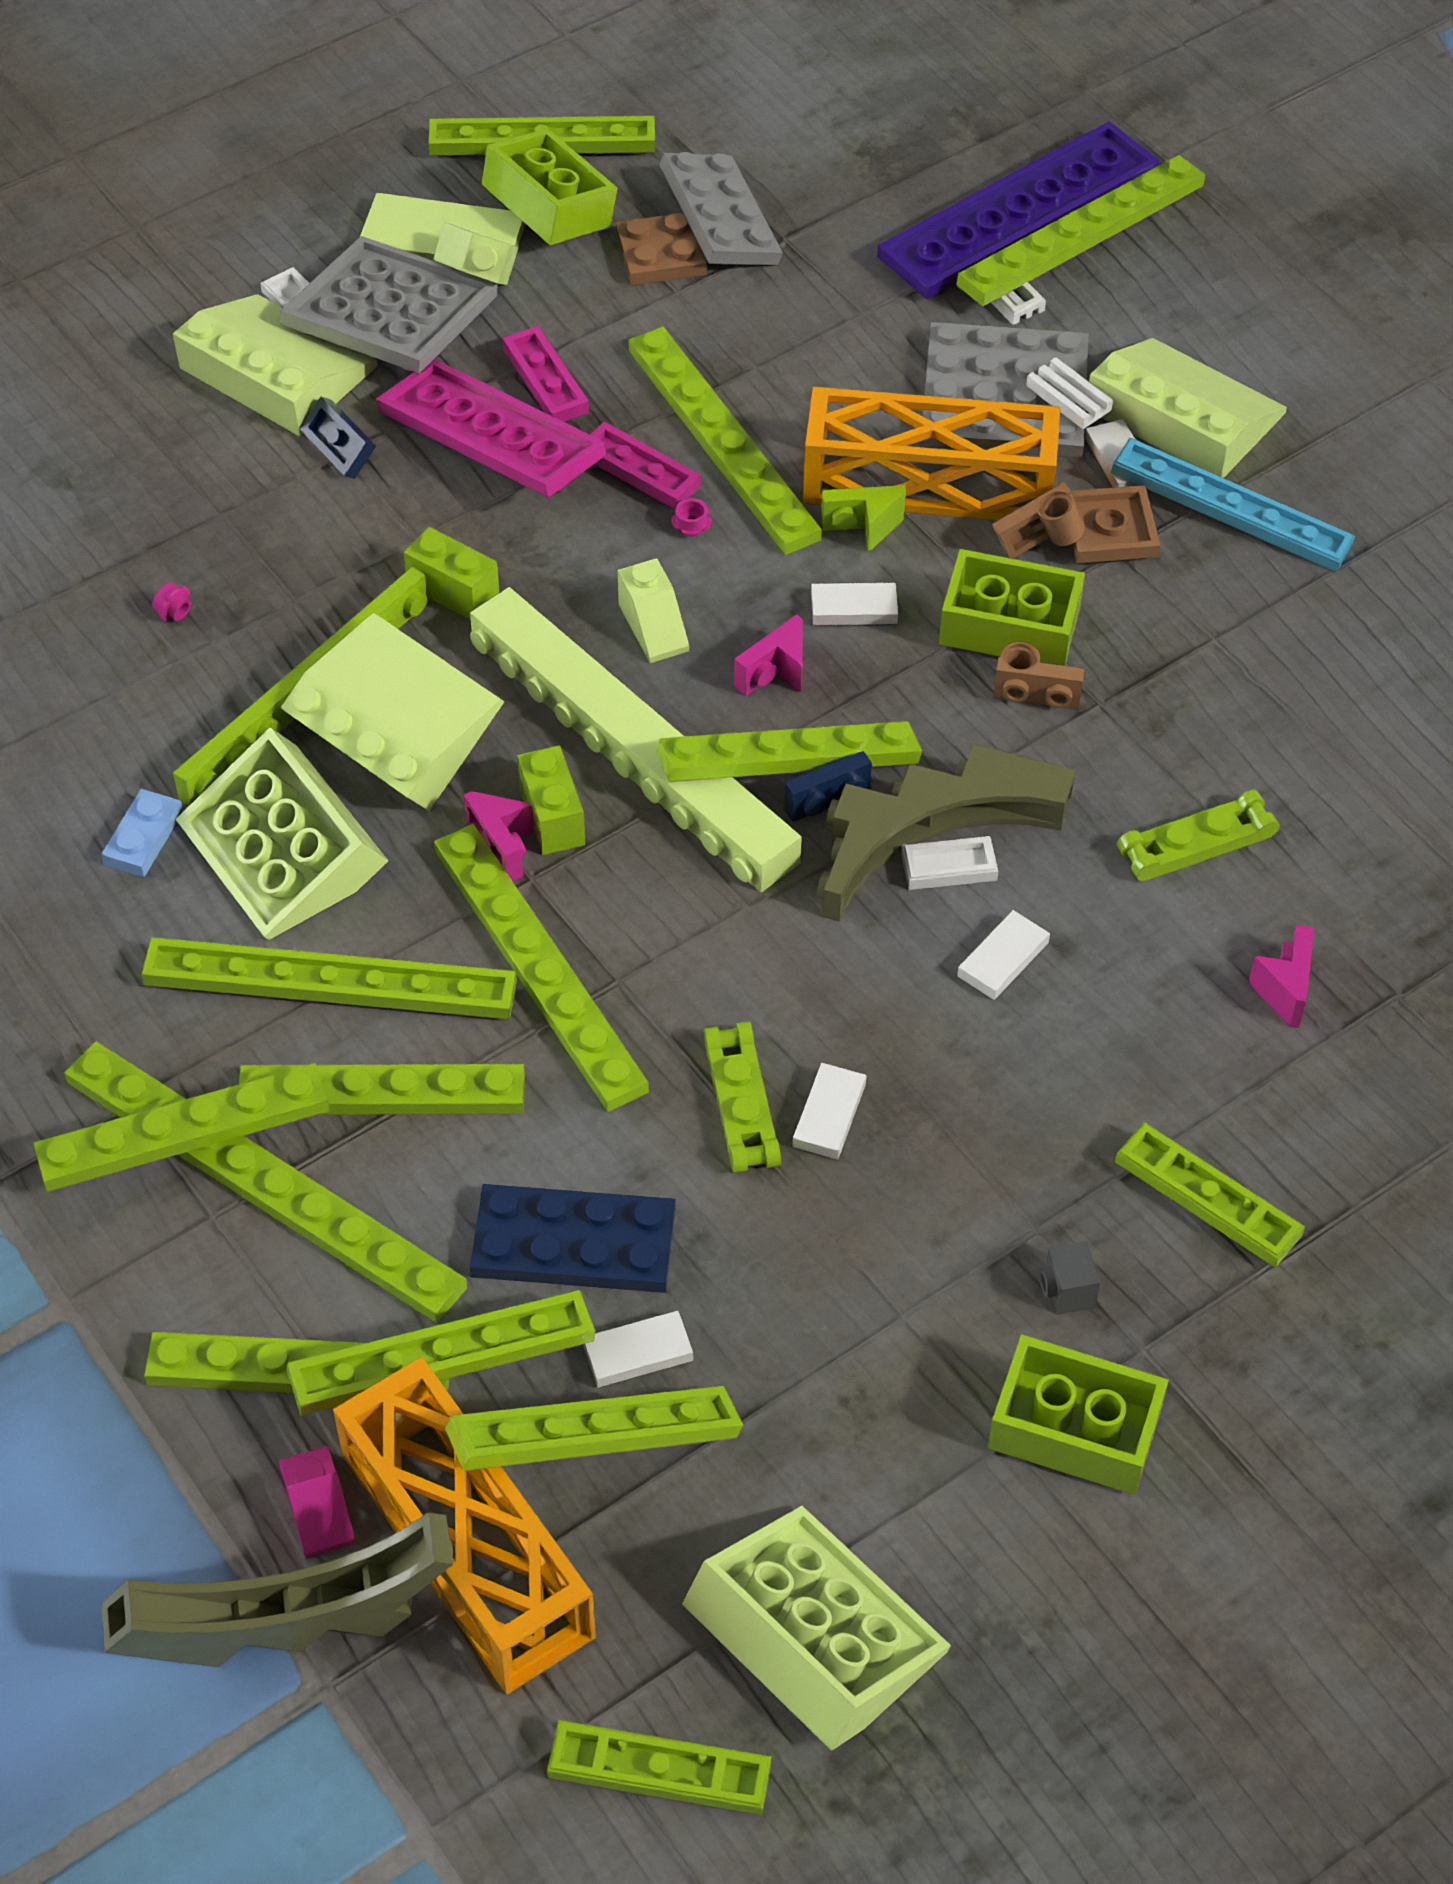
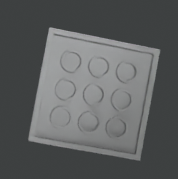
(389, 304)
(994, 366)

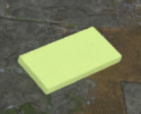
(417, 223)

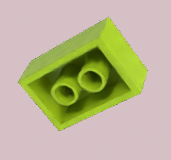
(549, 186)
(1009, 602)
(1077, 1414)

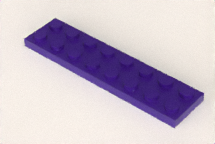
(1014, 208)

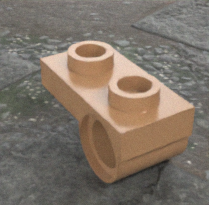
(1048, 516)
(1025, 679)

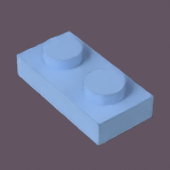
(142, 833)

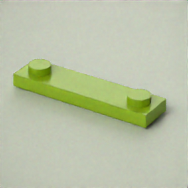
(1210, 1194)
(659, 1767)

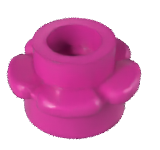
(691, 517)
(172, 602)

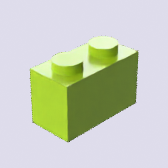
(453, 572)
(553, 798)

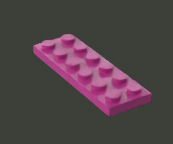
(491, 427)

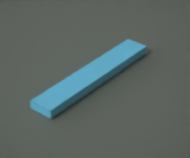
(1233, 504)

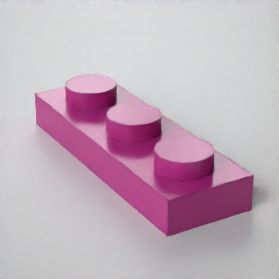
(545, 374)
(645, 467)

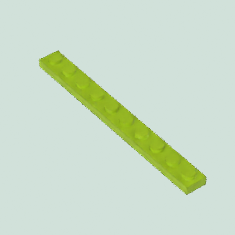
(282, 1191)

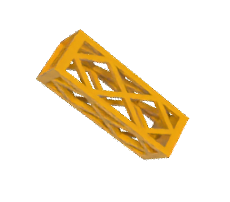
(966, 457)
(382, 1423)

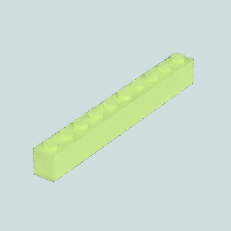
(628, 735)

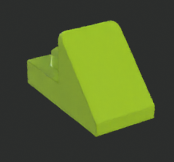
(868, 508)

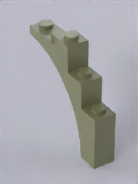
(928, 802)
(283, 1611)

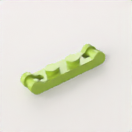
(1198, 837)
(741, 1098)

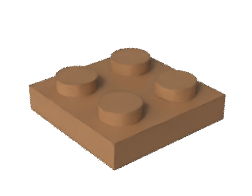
(660, 249)
(1116, 525)

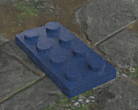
(573, 1238)

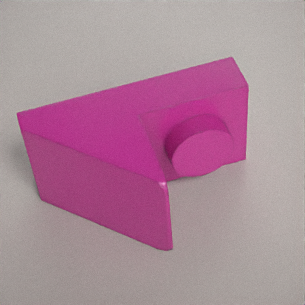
(775, 654)
(501, 826)
(1285, 980)
(317, 1502)

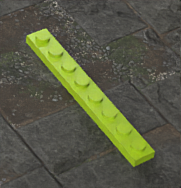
(1080, 230)
(725, 441)
(395, 605)
(541, 968)
(330, 978)

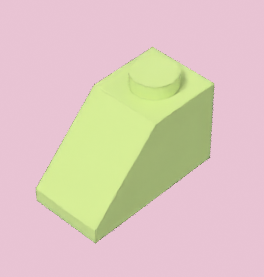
(475, 254)
(652, 610)

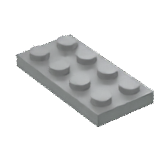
(720, 209)

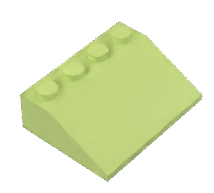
(265, 363)
(1184, 405)
(394, 708)
(280, 836)
(814, 1625)

